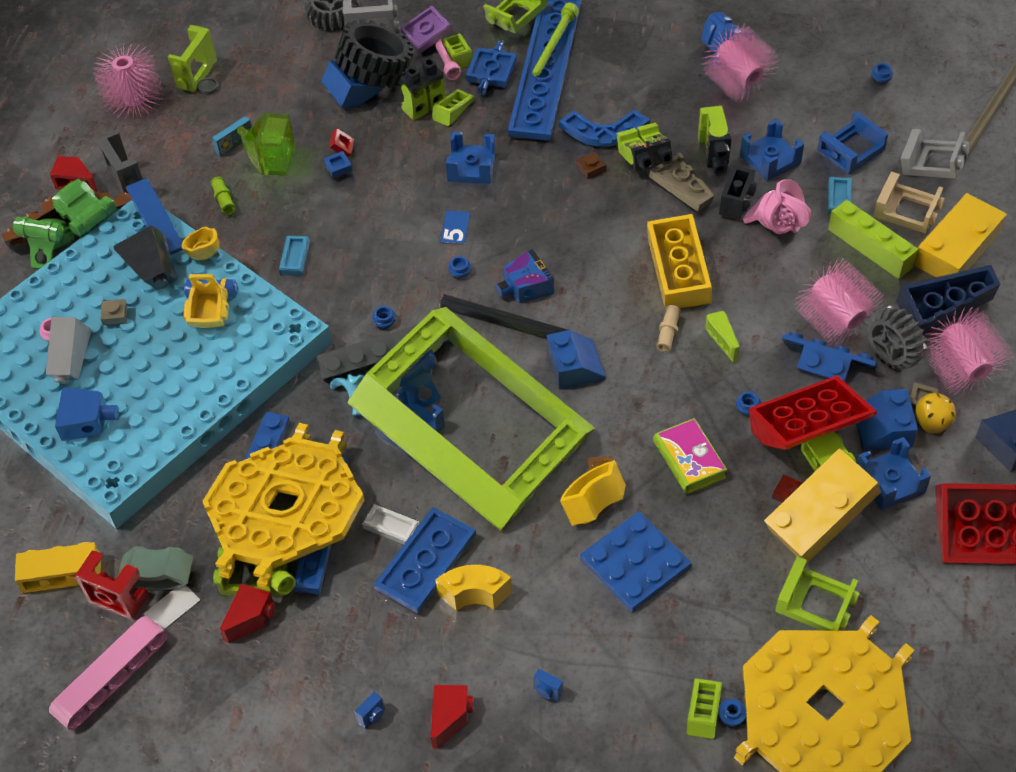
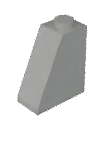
(66, 348)

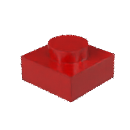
(341, 142)

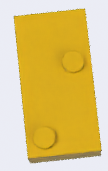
(960, 237)
(679, 262)
(823, 506)

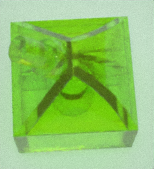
(270, 143)

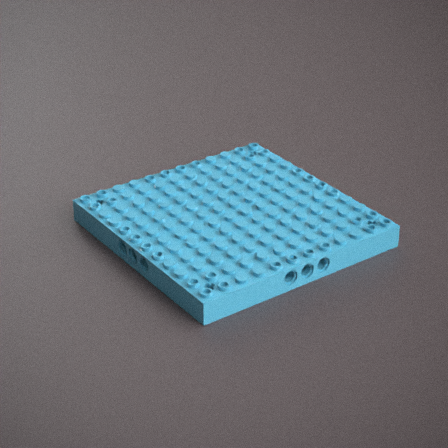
(171, 381)

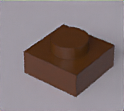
(591, 165)

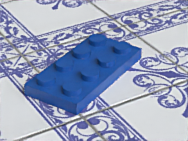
(424, 558)

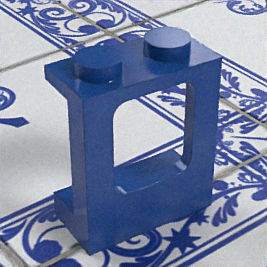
(834, 150)

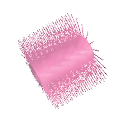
(739, 62)
(128, 81)
(839, 301)
(966, 352)

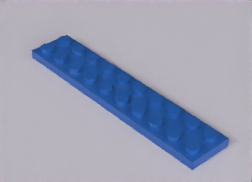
(540, 95)

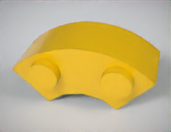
(593, 493)
(474, 586)

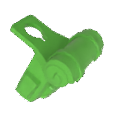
(81, 207)
(44, 235)

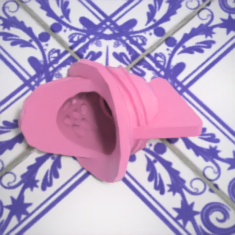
(781, 209)

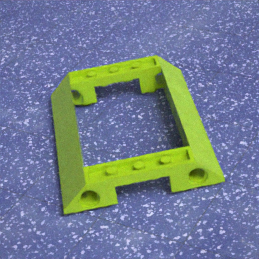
(460, 474)

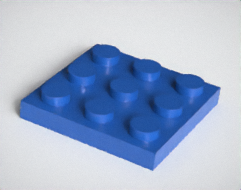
(635, 561)

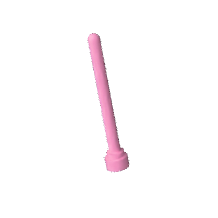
(451, 69)

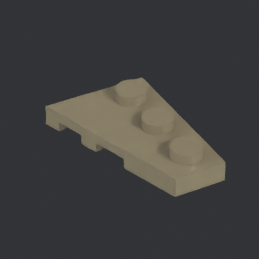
(681, 182)

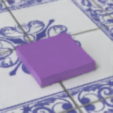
(426, 29)

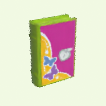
(690, 456)

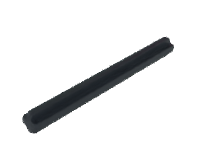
(498, 316)

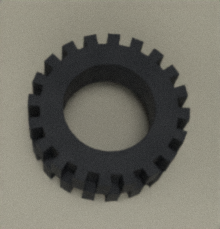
(373, 53)

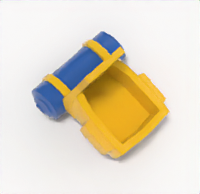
(208, 300)

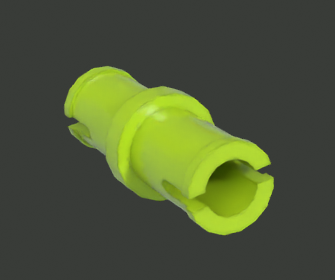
(223, 195)

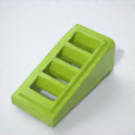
(458, 50)
(450, 108)
(722, 332)
(700, 724)

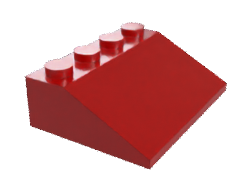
(808, 413)
(976, 522)

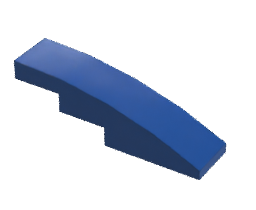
(154, 213)

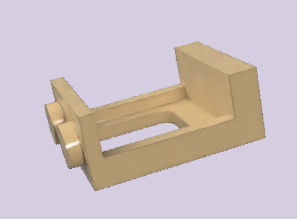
(892, 195)

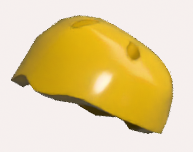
(198, 246)
(940, 408)

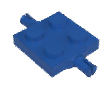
(491, 67)

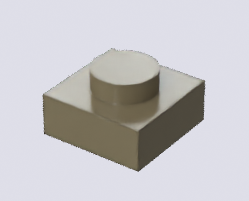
(114, 312)
(918, 391)

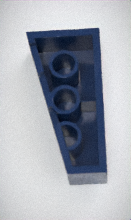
(944, 295)
(999, 437)

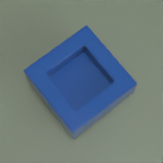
(337, 164)
(548, 685)
(370, 710)

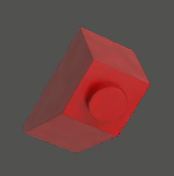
(69, 169)
(247, 613)
(449, 712)

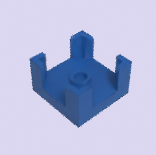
(771, 153)
(471, 162)
(434, 419)
(895, 475)

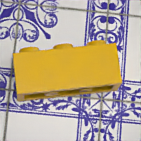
(51, 567)

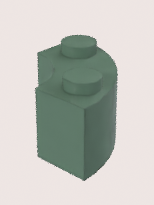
(159, 568)

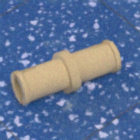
(668, 328)

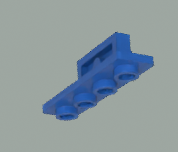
(826, 361)

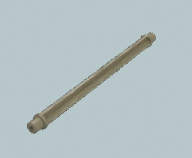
(991, 109)

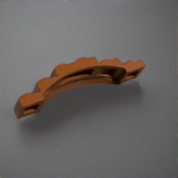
(49, 212)

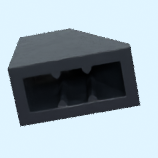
(149, 257)

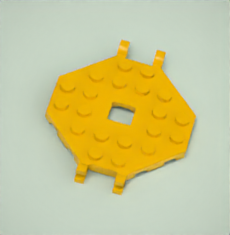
(270, 537)
(792, 735)

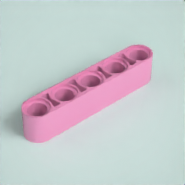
(108, 673)

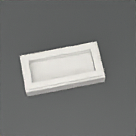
(389, 524)

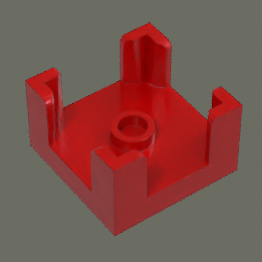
(111, 592)

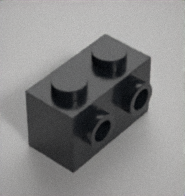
(737, 192)

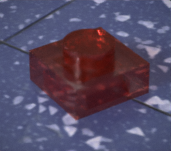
(785, 488)

